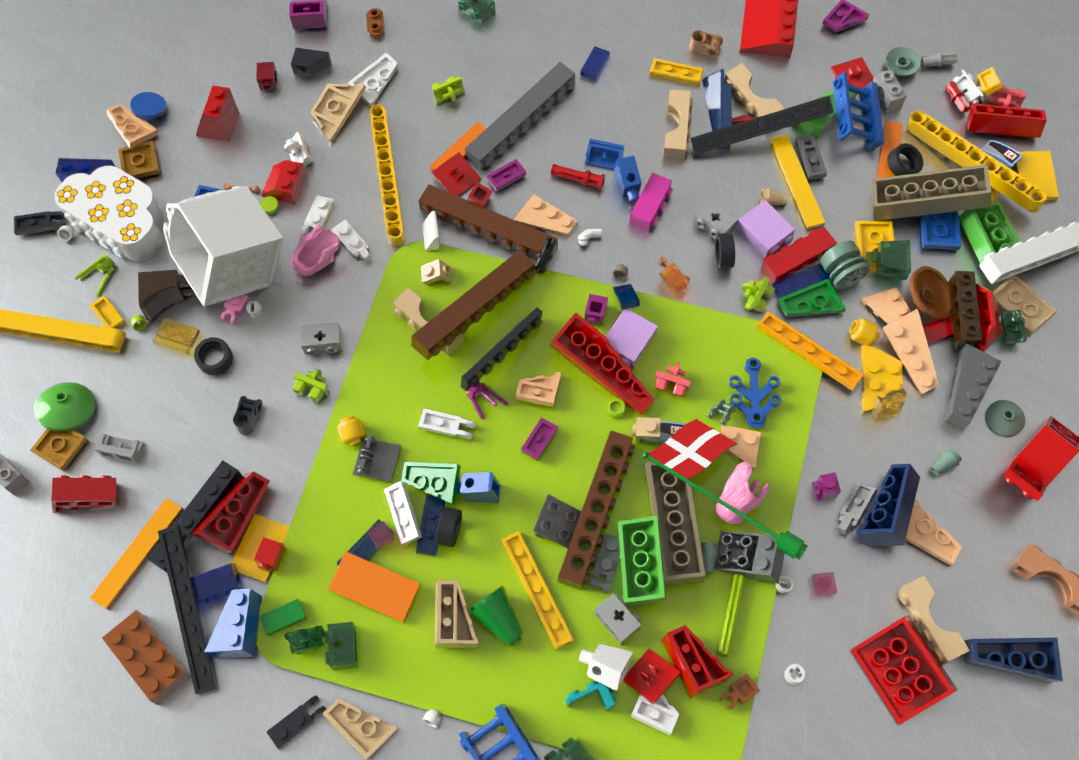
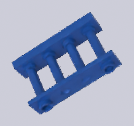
(869, 105)
(514, 737)

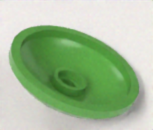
(64, 406)

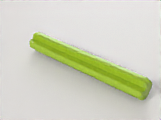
(731, 615)

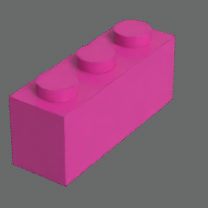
(651, 202)

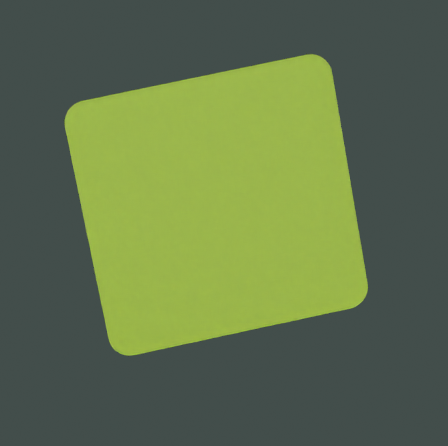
(389, 390)

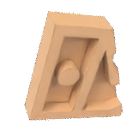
(539, 389)
(747, 443)

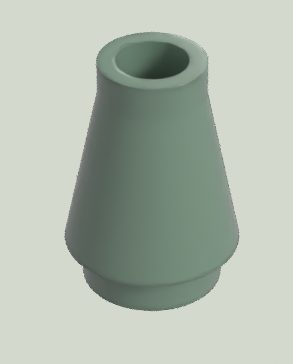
(947, 461)
(709, 554)

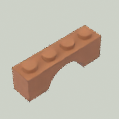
(1034, 562)

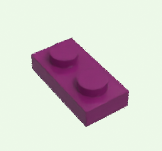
(506, 175)
(539, 439)

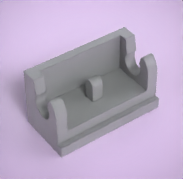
(119, 448)

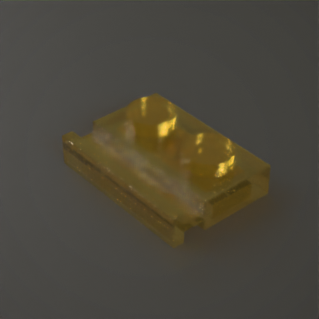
(176, 336)
(889, 405)

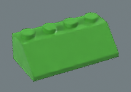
(988, 229)
(641, 561)

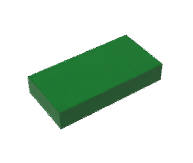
(283, 617)

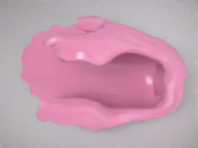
(314, 251)
(740, 495)

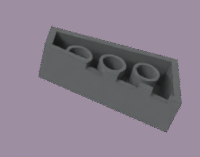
(971, 381)

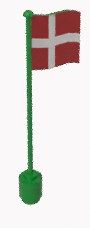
(693, 451)

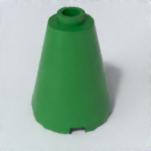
(498, 616)

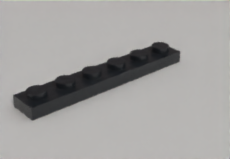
(499, 351)

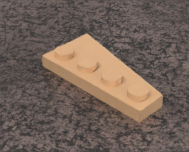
(912, 348)

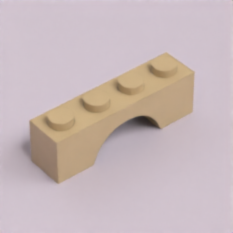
(740, 80)
(676, 140)
(409, 307)
(945, 644)

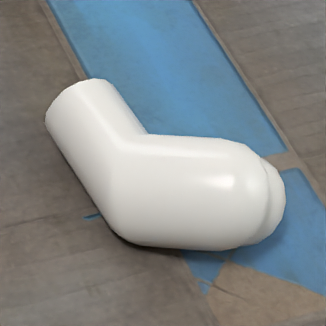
(587, 234)

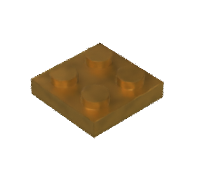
(139, 160)
(58, 447)

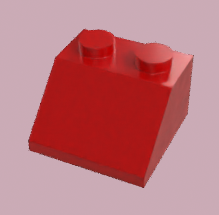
(285, 181)

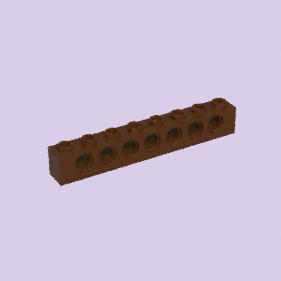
(615, 444)

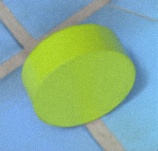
(269, 205)
(615, 408)

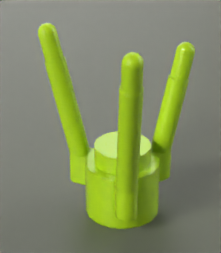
(103, 264)

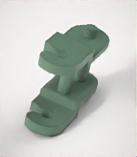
(716, 409)

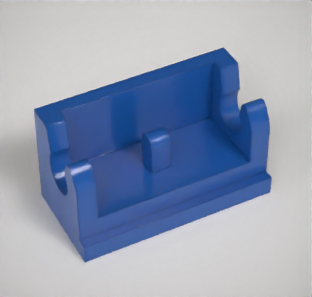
(603, 154)

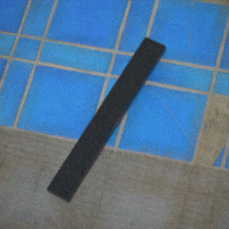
(762, 125)
(187, 609)

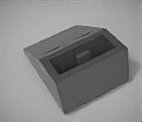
(749, 555)

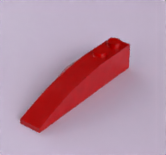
(597, 358)

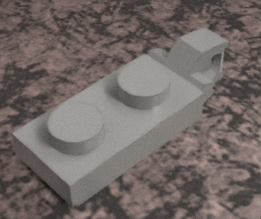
(856, 507)

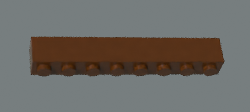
(483, 222)
(472, 305)

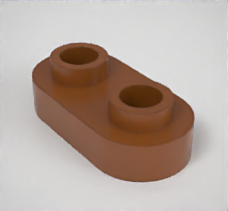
(375, 20)

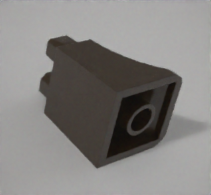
(160, 290)

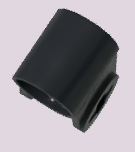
(248, 411)

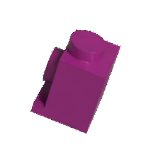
(596, 309)
(826, 487)

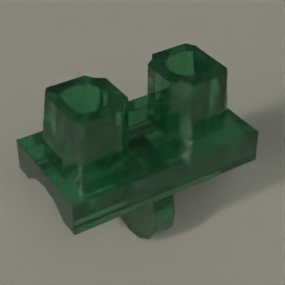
(1013, 326)
(305, 639)

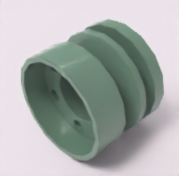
(845, 264)

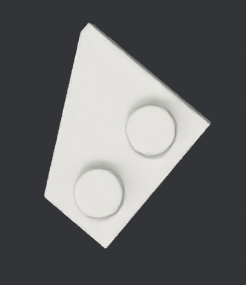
(659, 716)

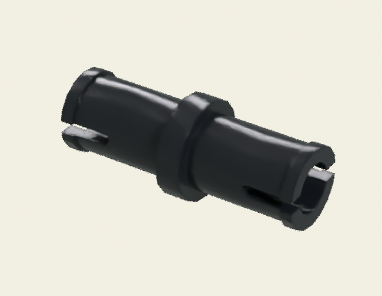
(545, 255)

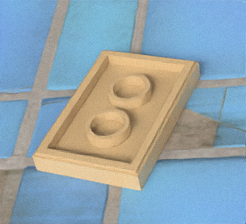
(1016, 295)

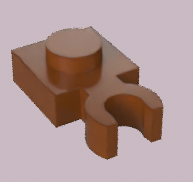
(742, 690)

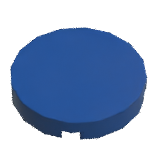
(148, 105)

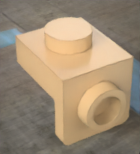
(435, 271)
(646, 428)

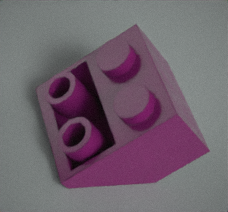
(308, 14)

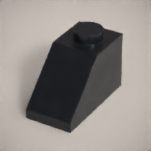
(309, 62)

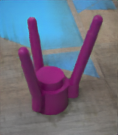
(479, 391)

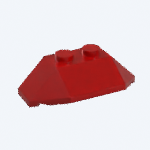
(989, 317)

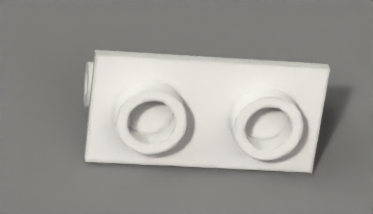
(974, 93)

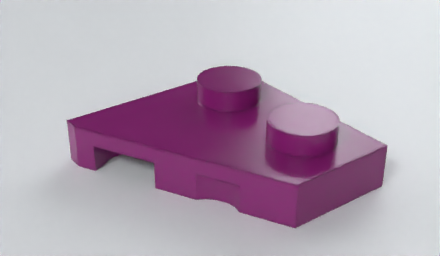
(844, 16)

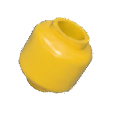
(864, 332)
(351, 430)

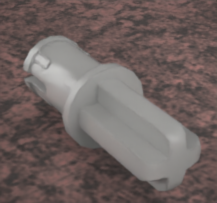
(938, 60)

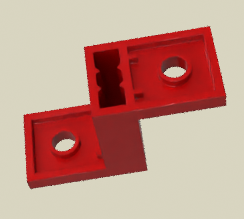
(1042, 458)

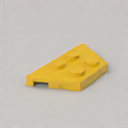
(881, 375)

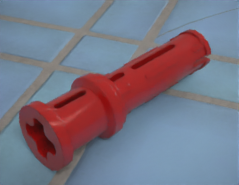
(587, 178)

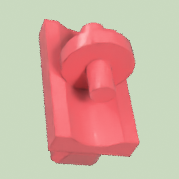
(1008, 97)
(681, 384)

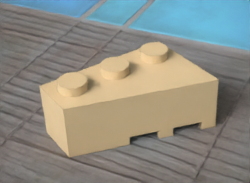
(452, 619)

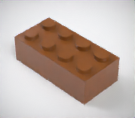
(146, 657)

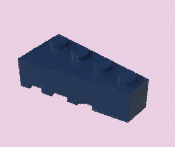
(892, 508)
(1022, 656)

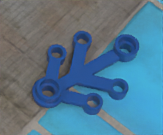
(754, 395)

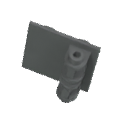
(376, 459)
(557, 521)

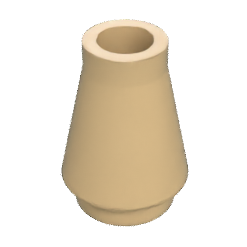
(773, 197)

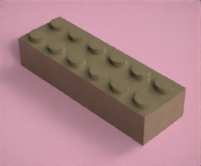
(932, 192)
(679, 535)

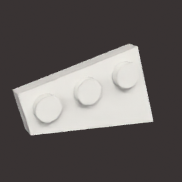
(375, 78)

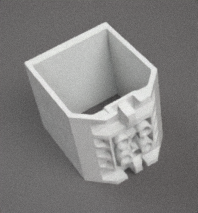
(223, 243)

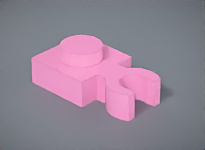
(234, 306)

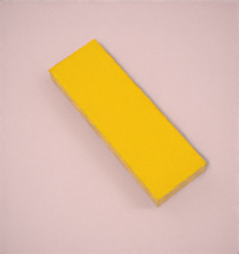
(676, 72)

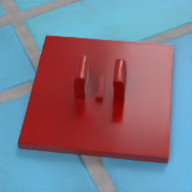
(857, 72)
(456, 175)
(651, 676)

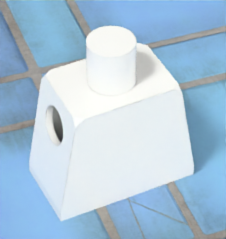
(607, 664)

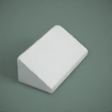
(430, 232)

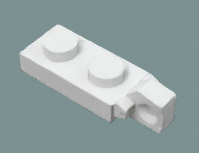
(352, 241)

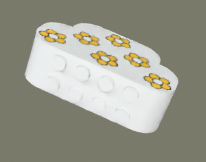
(113, 211)

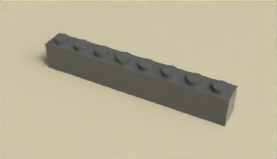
(520, 116)

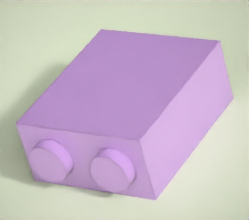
(765, 229)
(631, 336)

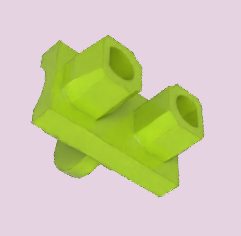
(448, 90)
(755, 291)
(312, 381)

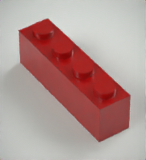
(1006, 120)
(798, 255)

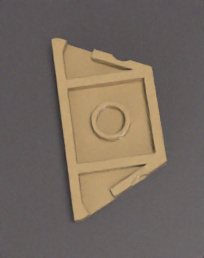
(335, 107)

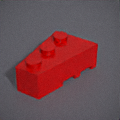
(83, 492)
(697, 665)

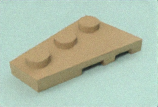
(360, 729)

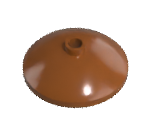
(931, 292)

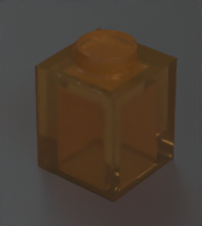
(674, 278)

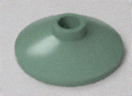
(903, 61)
(1000, 423)

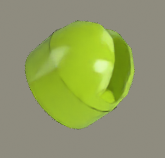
(142, 322)

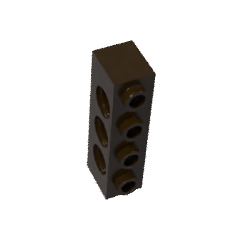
(964, 309)

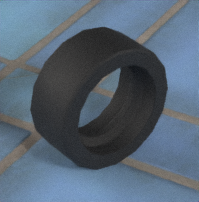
(912, 155)
(725, 250)
(207, 344)
(449, 527)

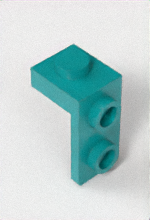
(607, 696)

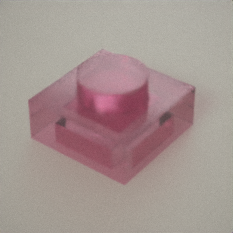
(380, 535)
(824, 584)

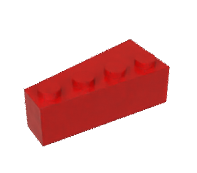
(229, 518)

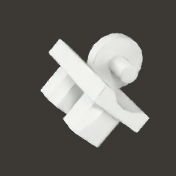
(298, 149)

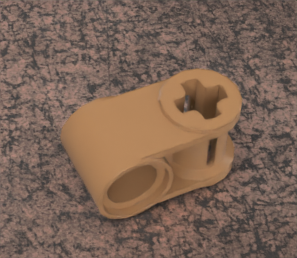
(704, 43)

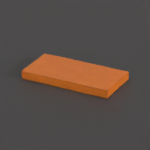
(374, 586)

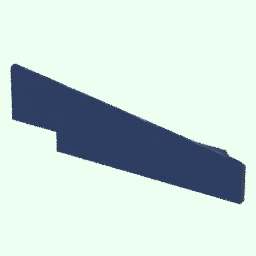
(718, 101)

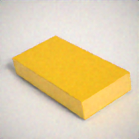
(989, 81)
(107, 313)

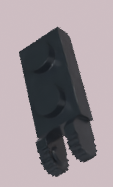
(38, 222)
(295, 723)

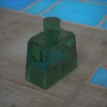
(892, 259)

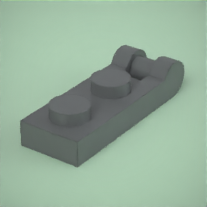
(811, 157)
(606, 563)

